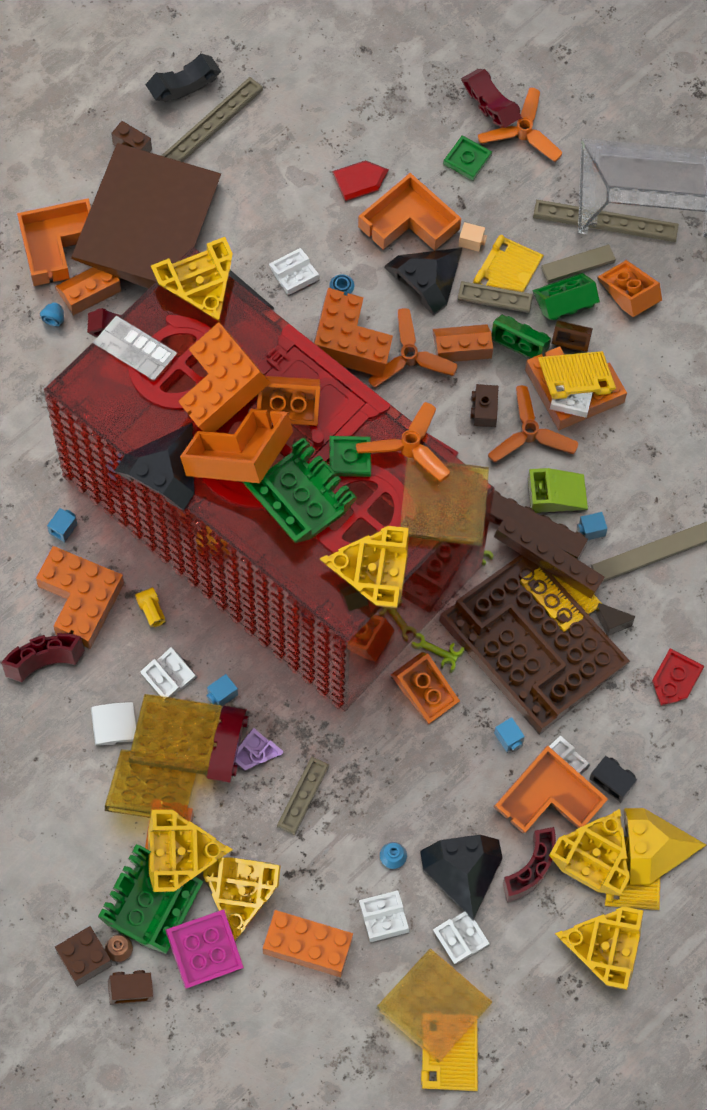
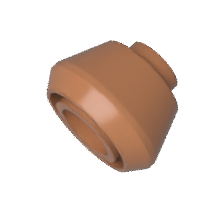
(119, 953)

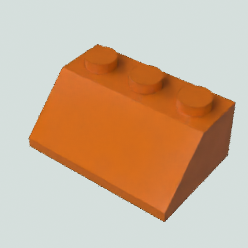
(88, 289)
(463, 343)
(294, 396)

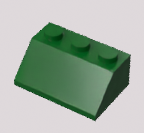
(566, 296)
(519, 337)

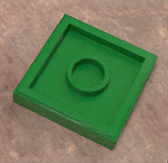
(467, 157)
(345, 459)

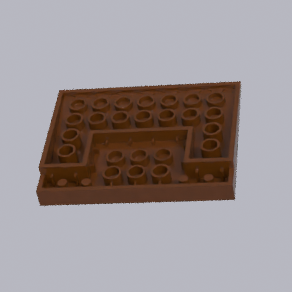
(144, 214)
(526, 650)

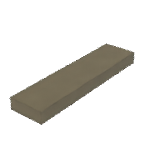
(578, 263)
(495, 297)
(303, 795)

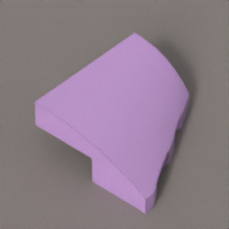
(255, 750)

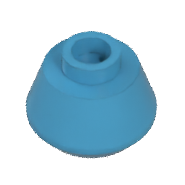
(342, 283)
(53, 314)
(393, 855)

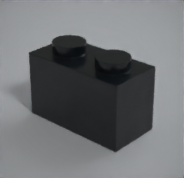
(613, 778)

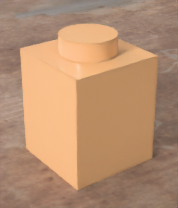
(472, 237)

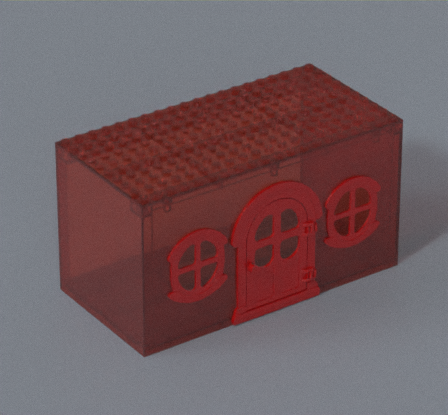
(225, 534)

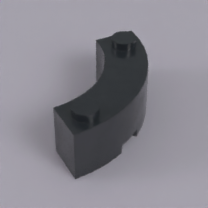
(177, 85)

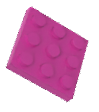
(204, 948)

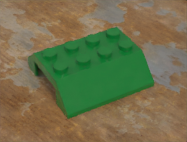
(302, 493)
(140, 910)

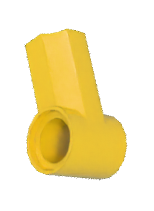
(149, 604)

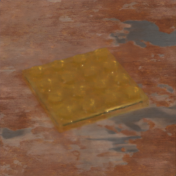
(448, 508)
(175, 734)
(144, 788)
(434, 1005)

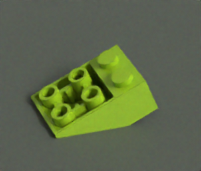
(556, 490)

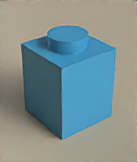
(62, 524)
(592, 526)
(222, 691)
(509, 735)

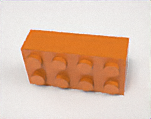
(307, 943)

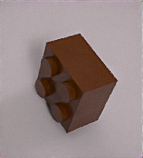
(83, 956)

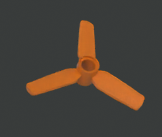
(534, 137)
(423, 359)
(543, 436)
(410, 444)

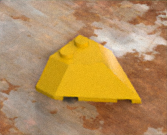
(200, 277)
(374, 565)
(655, 846)
(178, 850)
(595, 855)
(241, 888)
(607, 945)

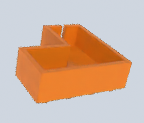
(413, 207)
(46, 233)
(345, 341)
(230, 380)
(598, 403)
(240, 455)
(88, 592)
(553, 783)

